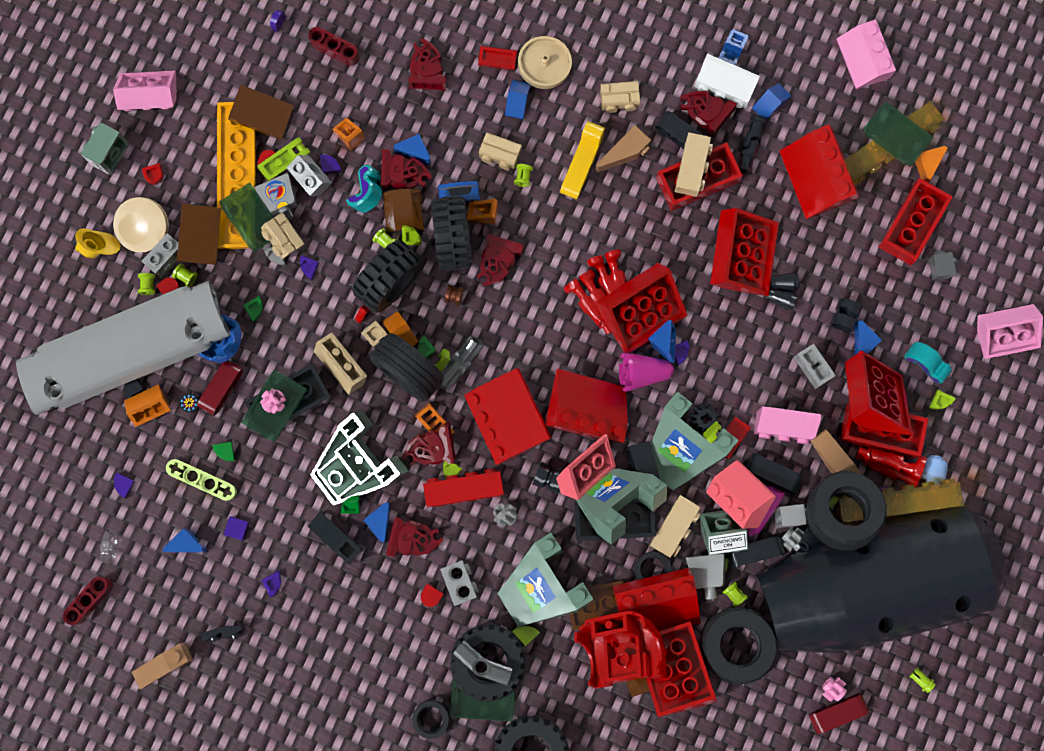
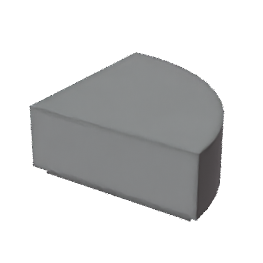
(273, 257)

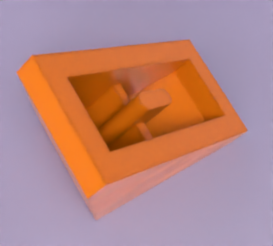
(349, 133)
(929, 161)
(483, 211)
(398, 326)

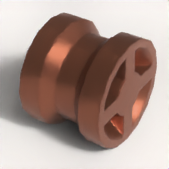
(454, 295)

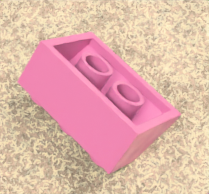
(866, 54)
(145, 90)
(1010, 331)
(786, 424)

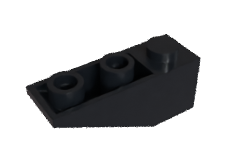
(335, 538)

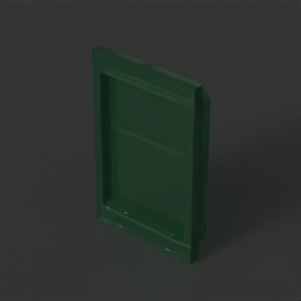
(897, 134)
(247, 215)
(271, 424)
(470, 708)

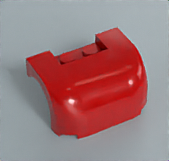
(622, 648)

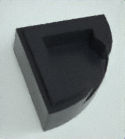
(132, 388)

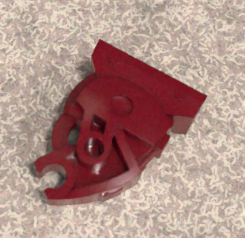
(427, 70)
(709, 110)
(401, 171)
(500, 258)
(434, 445)
(408, 540)

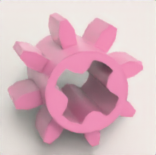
(273, 401)
(834, 689)

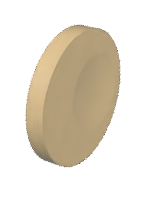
(544, 62)
(140, 224)

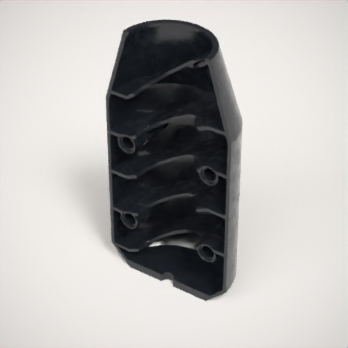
(903, 578)

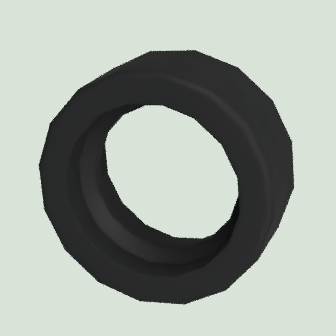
(655, 555)
(416, 722)

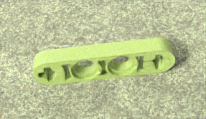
(200, 481)

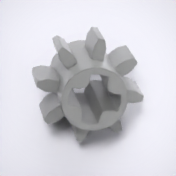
(505, 514)
(792, 539)

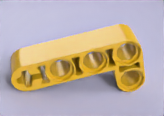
(582, 160)

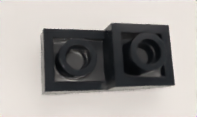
(227, 632)

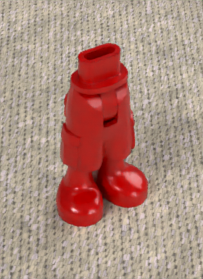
(608, 282)
(588, 303)
(892, 464)

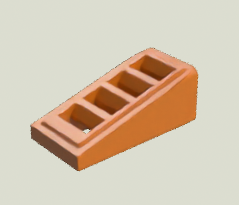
(425, 409)

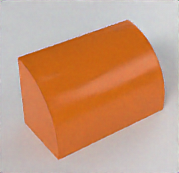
(147, 405)

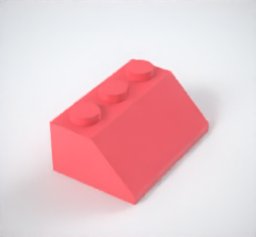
(587, 469)
(741, 495)

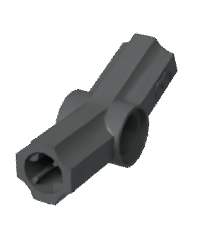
(461, 361)
(494, 671)

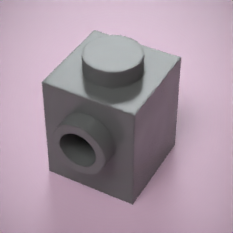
(942, 265)

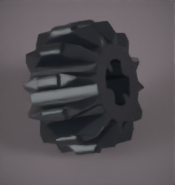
(700, 414)

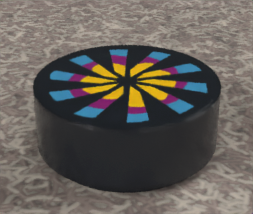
(188, 403)

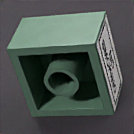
(105, 148)
(722, 533)

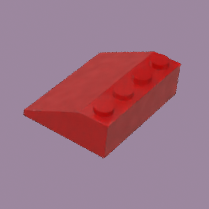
(819, 172)
(744, 252)
(642, 307)
(877, 395)
(588, 407)
(507, 416)
(663, 598)
(687, 677)

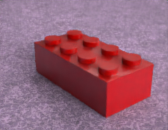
(721, 174)
(915, 221)
(902, 444)

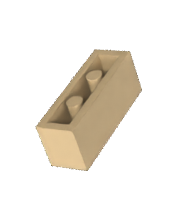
(693, 164)
(340, 363)
(675, 527)

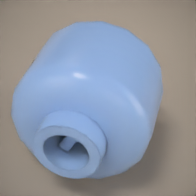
(935, 469)

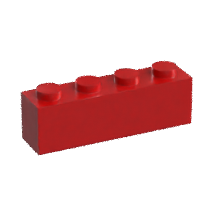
(463, 489)

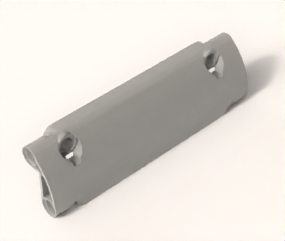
(122, 348)

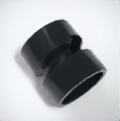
(846, 313)
(547, 477)

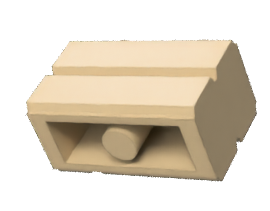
(620, 96)
(500, 151)
(282, 236)

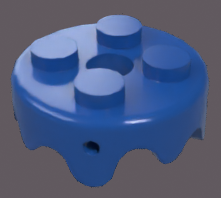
(228, 347)

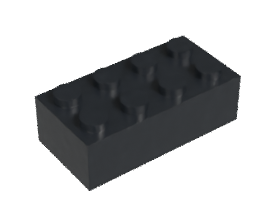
(314, 398)
(639, 522)

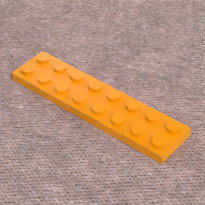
(234, 169)

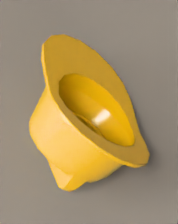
(94, 243)

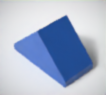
(517, 99)
(771, 101)
(414, 148)
(865, 338)
(665, 340)
(379, 521)
(185, 542)

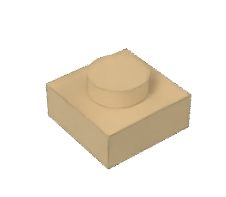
(374, 333)

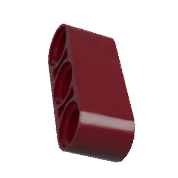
(328, 39)
(220, 387)
(96, 598)
(838, 713)

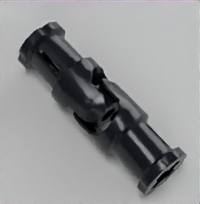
(751, 144)

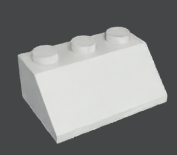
(726, 81)

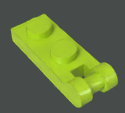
(280, 160)

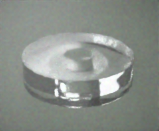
(108, 547)

